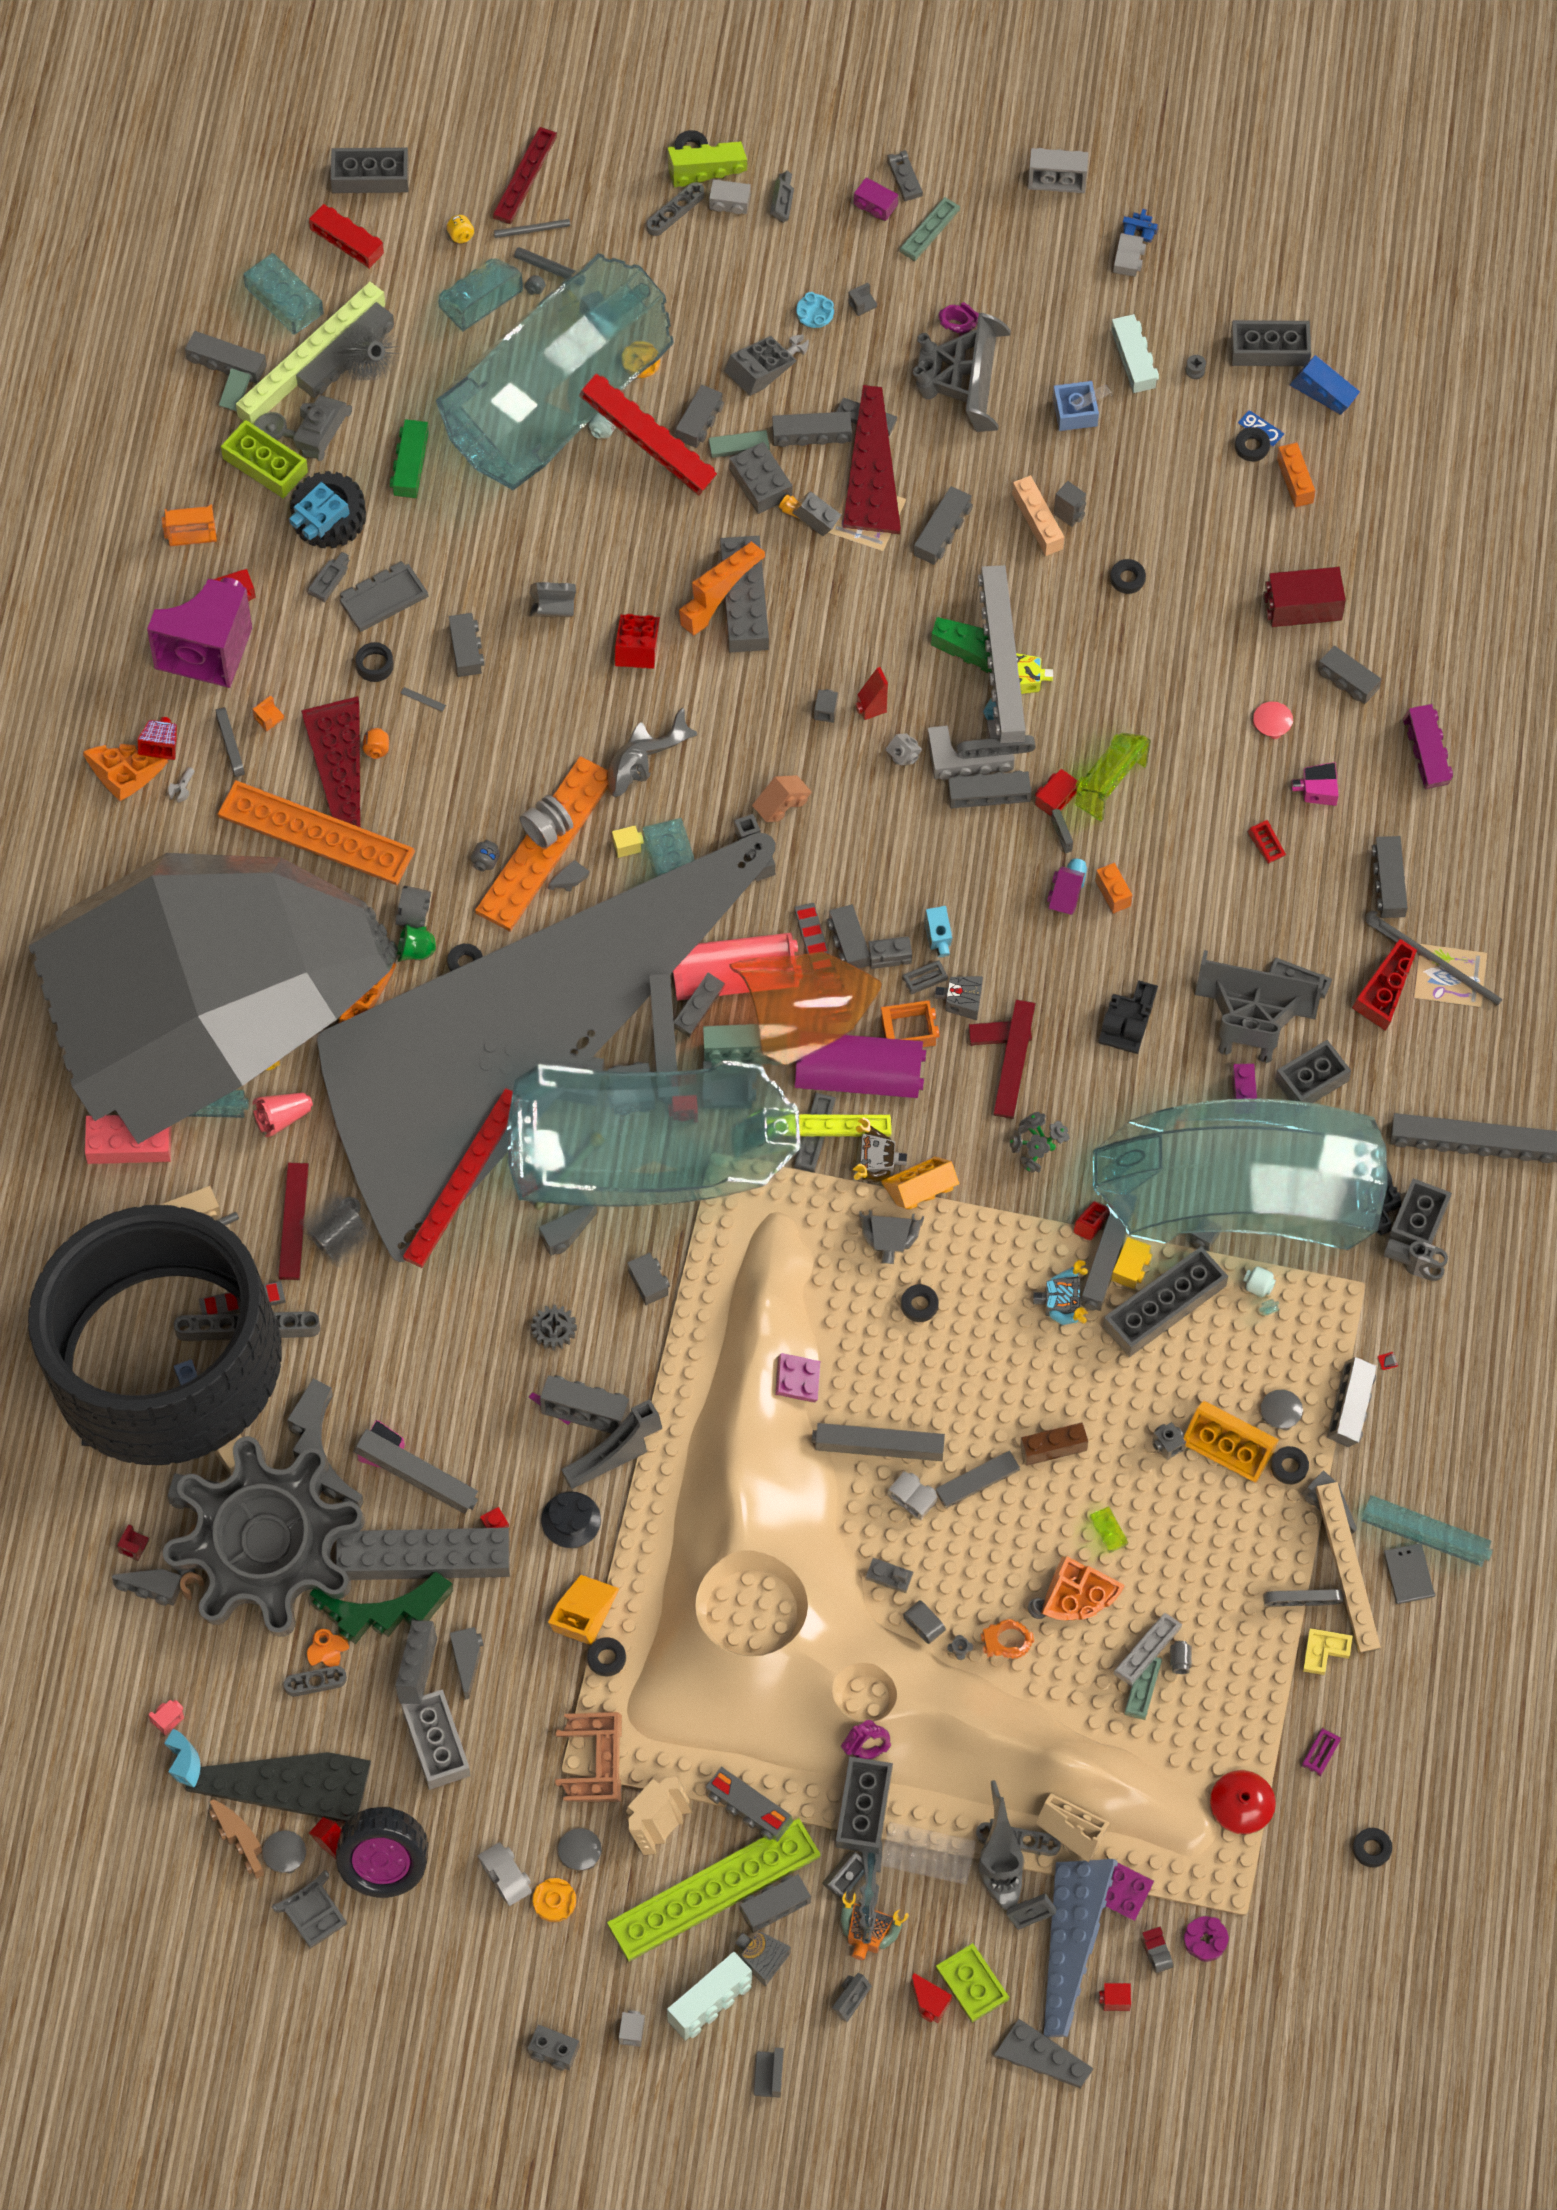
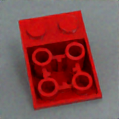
(637, 641)

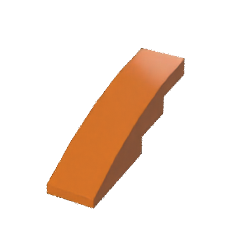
(369, 999)

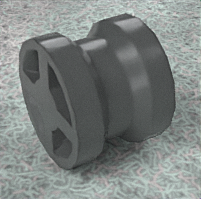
(1192, 370)

